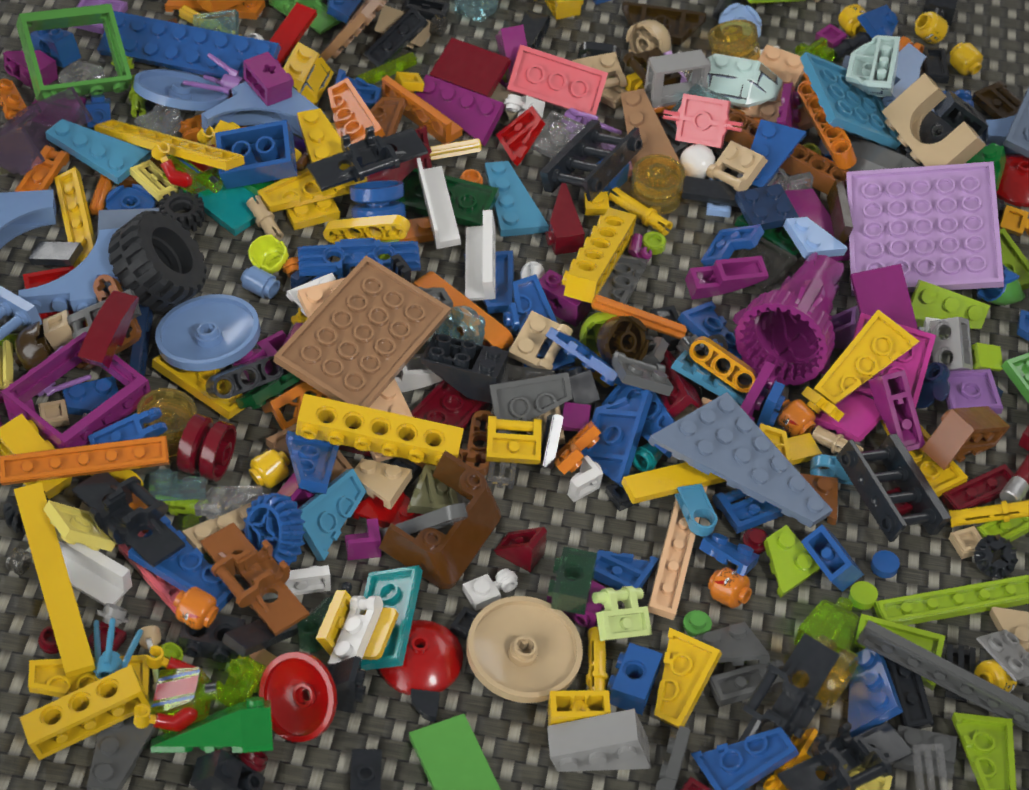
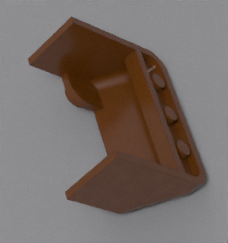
(449, 555)

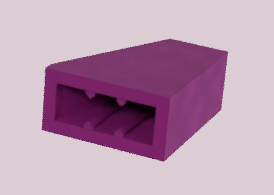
(508, 42)

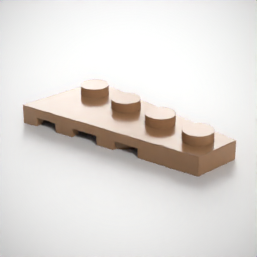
(640, 114)

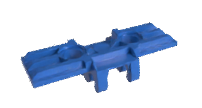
(314, 261)

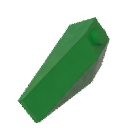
(240, 726)

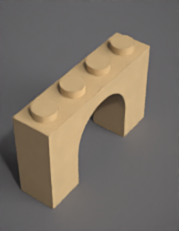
(906, 117)

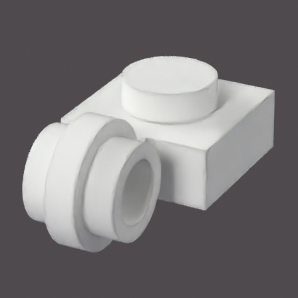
(521, 103)
(484, 591)

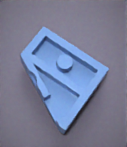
(812, 238)

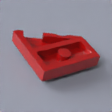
(374, 508)

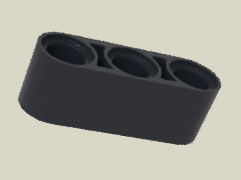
(535, 28)
(233, 381)

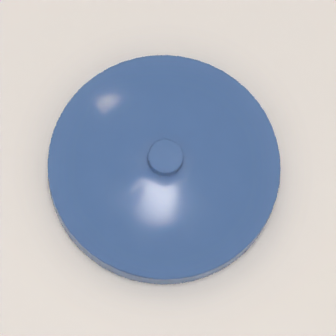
(167, 89)
(207, 332)

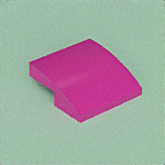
(858, 419)

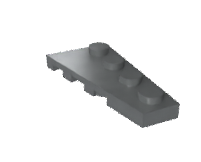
(623, 279)

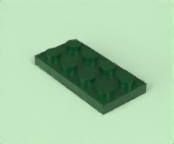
(466, 197)

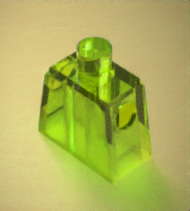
(831, 620)

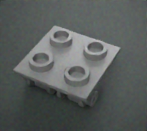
(1008, 653)

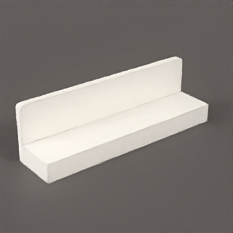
(438, 206)
(481, 259)
(94, 572)

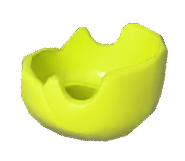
(268, 253)

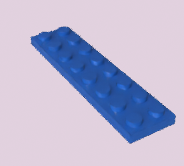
(184, 46)

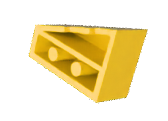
(23, 437)

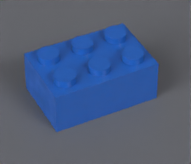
(266, 152)

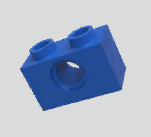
(57, 44)
(832, 558)
(637, 663)

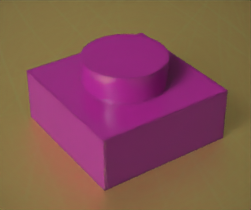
(832, 34)

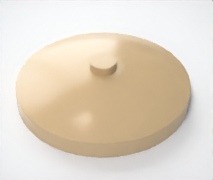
(523, 649)

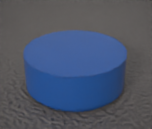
(885, 564)

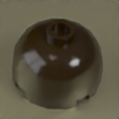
(622, 335)
(32, 346)

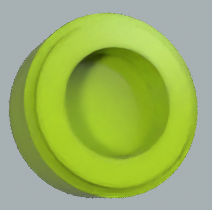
(654, 241)
(863, 595)

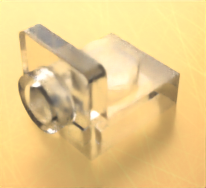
(794, 182)

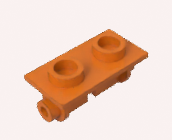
(10, 98)

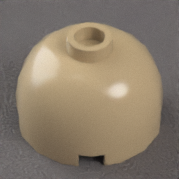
(648, 36)

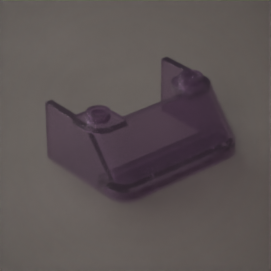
(25, 134)

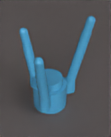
(110, 660)

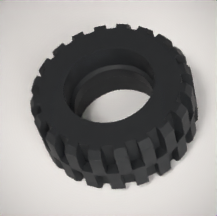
(157, 260)

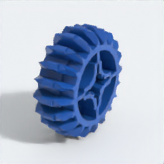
(279, 521)

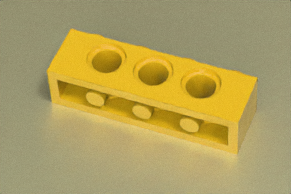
(83, 712)

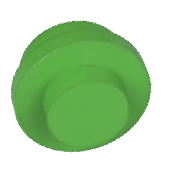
(697, 623)

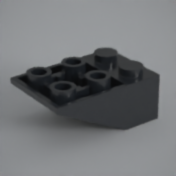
(465, 365)

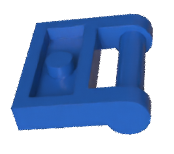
(745, 513)

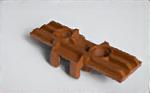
(260, 571)

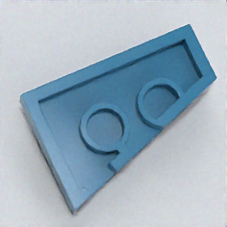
(689, 368)
(328, 512)

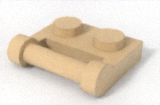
(607, 63)
(740, 160)
(531, 340)

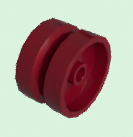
(206, 447)

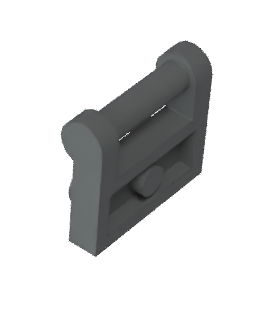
(642, 374)

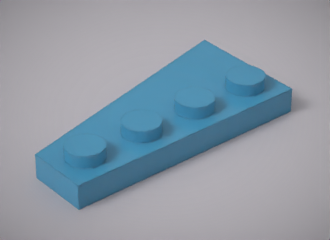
(99, 151)
(514, 206)

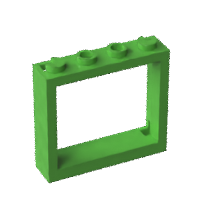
(70, 18)

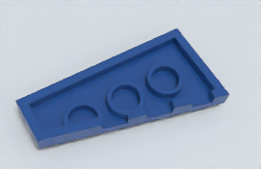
(531, 297)
(657, 416)
(186, 569)

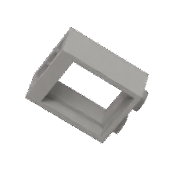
(678, 62)

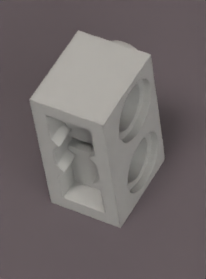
(958, 343)

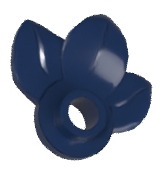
(934, 385)

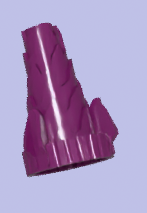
(792, 323)

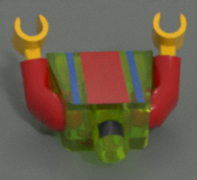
(189, 174)
(180, 695)

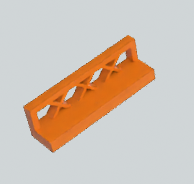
(422, 112)
(289, 394)

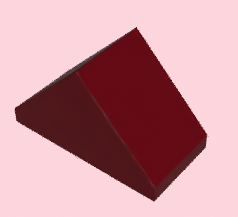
(523, 547)

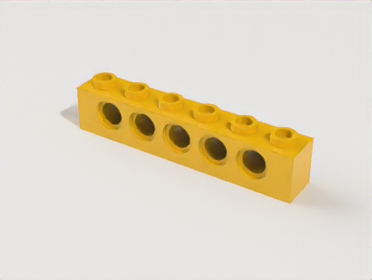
(599, 255)
(373, 421)

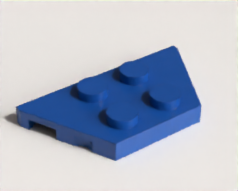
(620, 434)

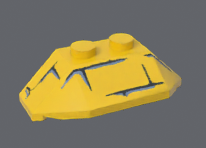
(308, 72)

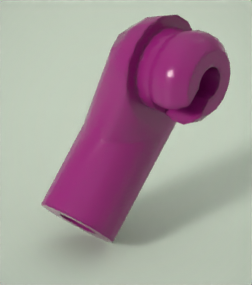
(635, 248)

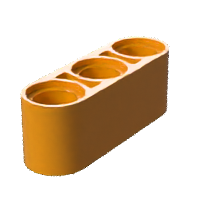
(717, 352)

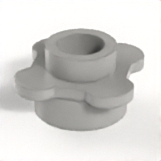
(113, 611)

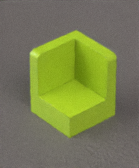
(986, 357)

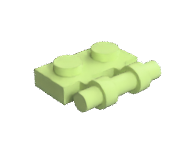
(621, 623)

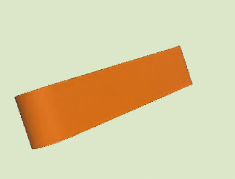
(834, 138)
(495, 332)

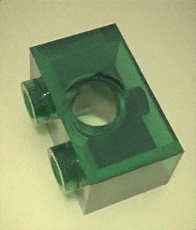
(573, 580)

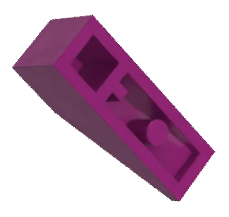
(897, 408)

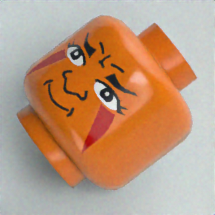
(796, 418)
(729, 587)
(196, 608)

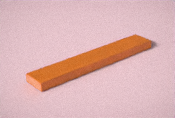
(84, 460)

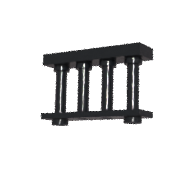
(585, 145)
(907, 476)

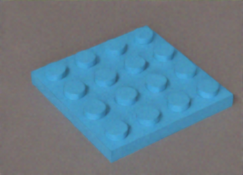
(846, 104)

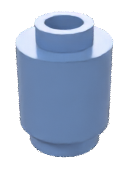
(260, 282)

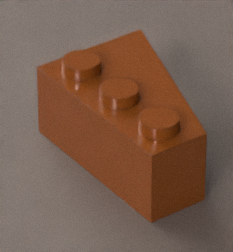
(964, 432)

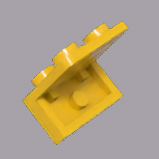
(336, 617)

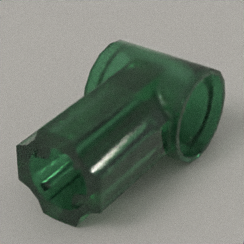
(309, 627)

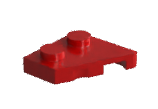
(521, 134)

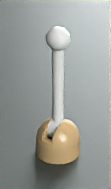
(150, 637)

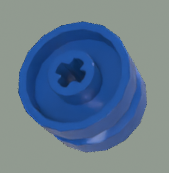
(377, 198)

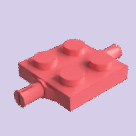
(702, 120)

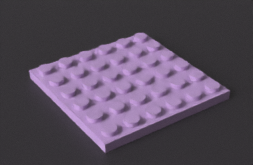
(930, 221)

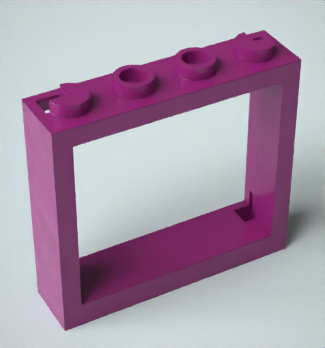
(57, 365)

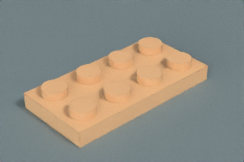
(785, 66)

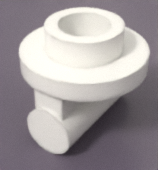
(532, 268)

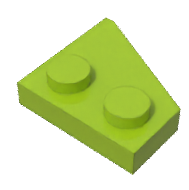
(789, 560)

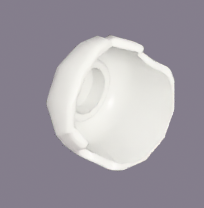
(696, 160)

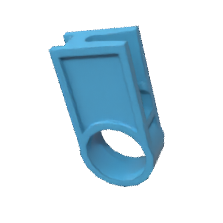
(835, 469)
(695, 504)

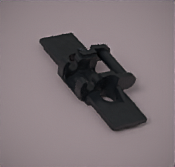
(366, 157)
(122, 524)
(795, 705)
(839, 757)

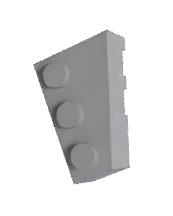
(600, 743)

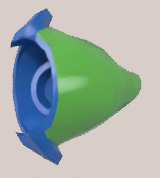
(1005, 295)

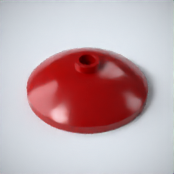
(1015, 181)
(428, 667)
(287, 687)

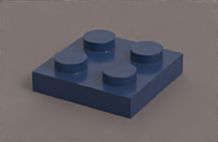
(765, 206)

